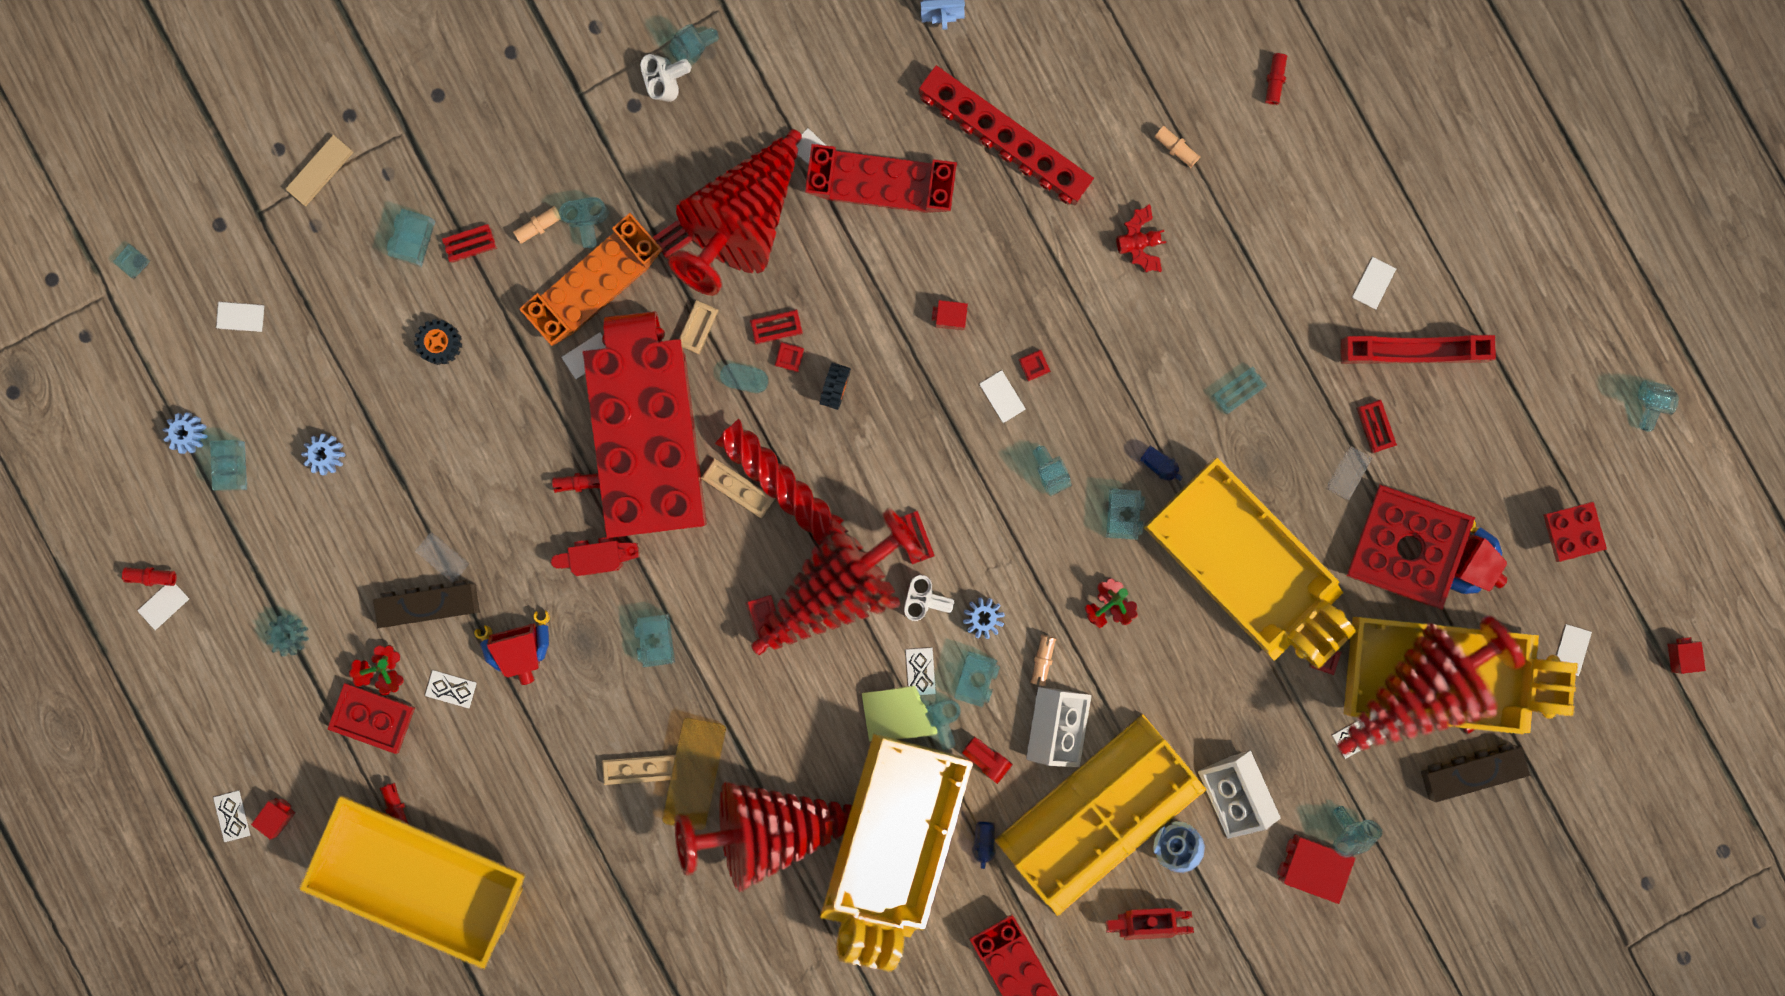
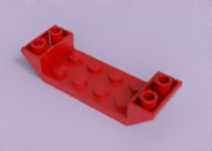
(880, 180)
(1012, 960)

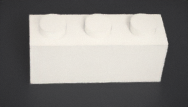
(1058, 727)
(1239, 795)

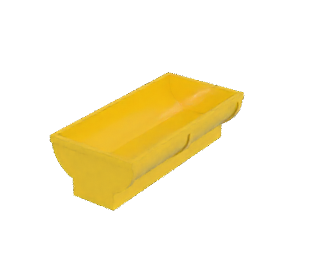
(1100, 814)
(413, 882)

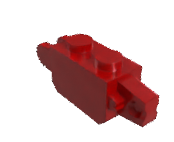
(596, 558)
(1149, 924)

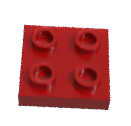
(1575, 531)

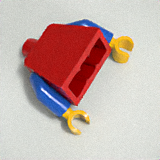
(1480, 564)
(517, 649)

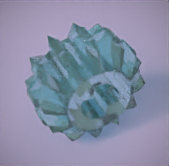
(291, 627)

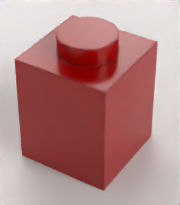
(950, 315)
(1686, 656)
(273, 818)

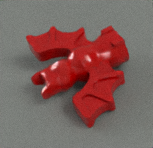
(1136, 241)

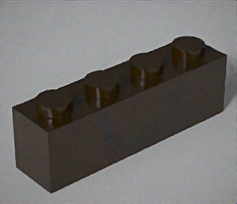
(426, 605)
(1475, 773)

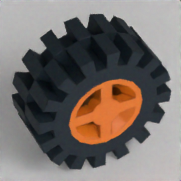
(431, 336)
(835, 386)

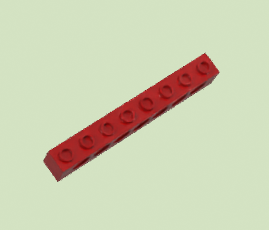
(940, 81)

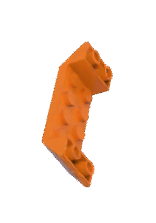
(593, 282)

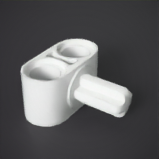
(664, 75)
(926, 600)

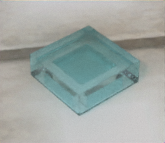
(131, 261)

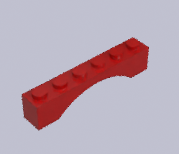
(1418, 350)

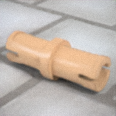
(1177, 146)
(537, 225)
(1043, 660)

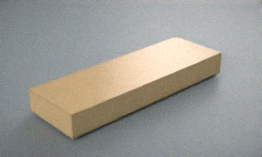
(319, 170)
(737, 488)
(637, 769)

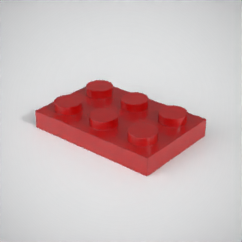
(371, 718)

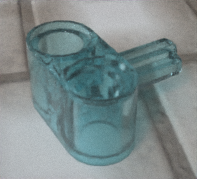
(690, 44)
(584, 219)
(1656, 399)
(1051, 471)
(942, 722)
(1356, 836)

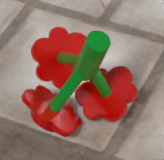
(1112, 594)
(384, 658)

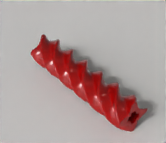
(777, 480)

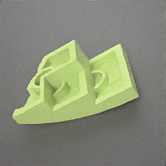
(896, 713)

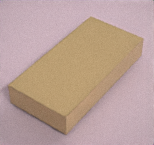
(698, 327)

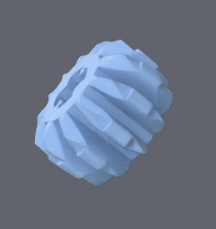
(176, 437)
(316, 460)
(975, 617)

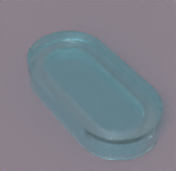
(744, 378)

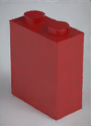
(1315, 869)

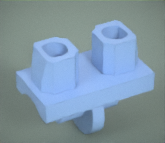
(942, 11)

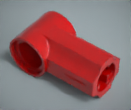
(990, 762)

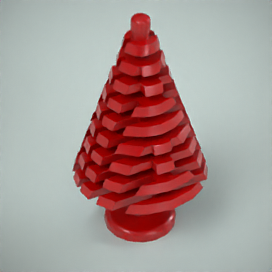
(736, 216)
(845, 580)
(1434, 687)
(761, 832)

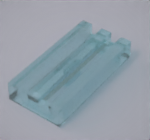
(1256, 378)

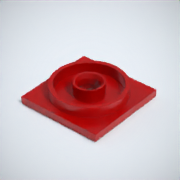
(1442, 541)

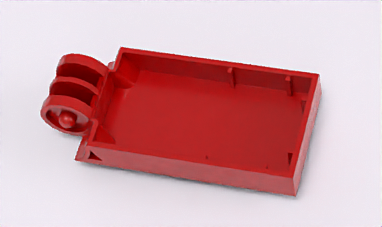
(643, 429)

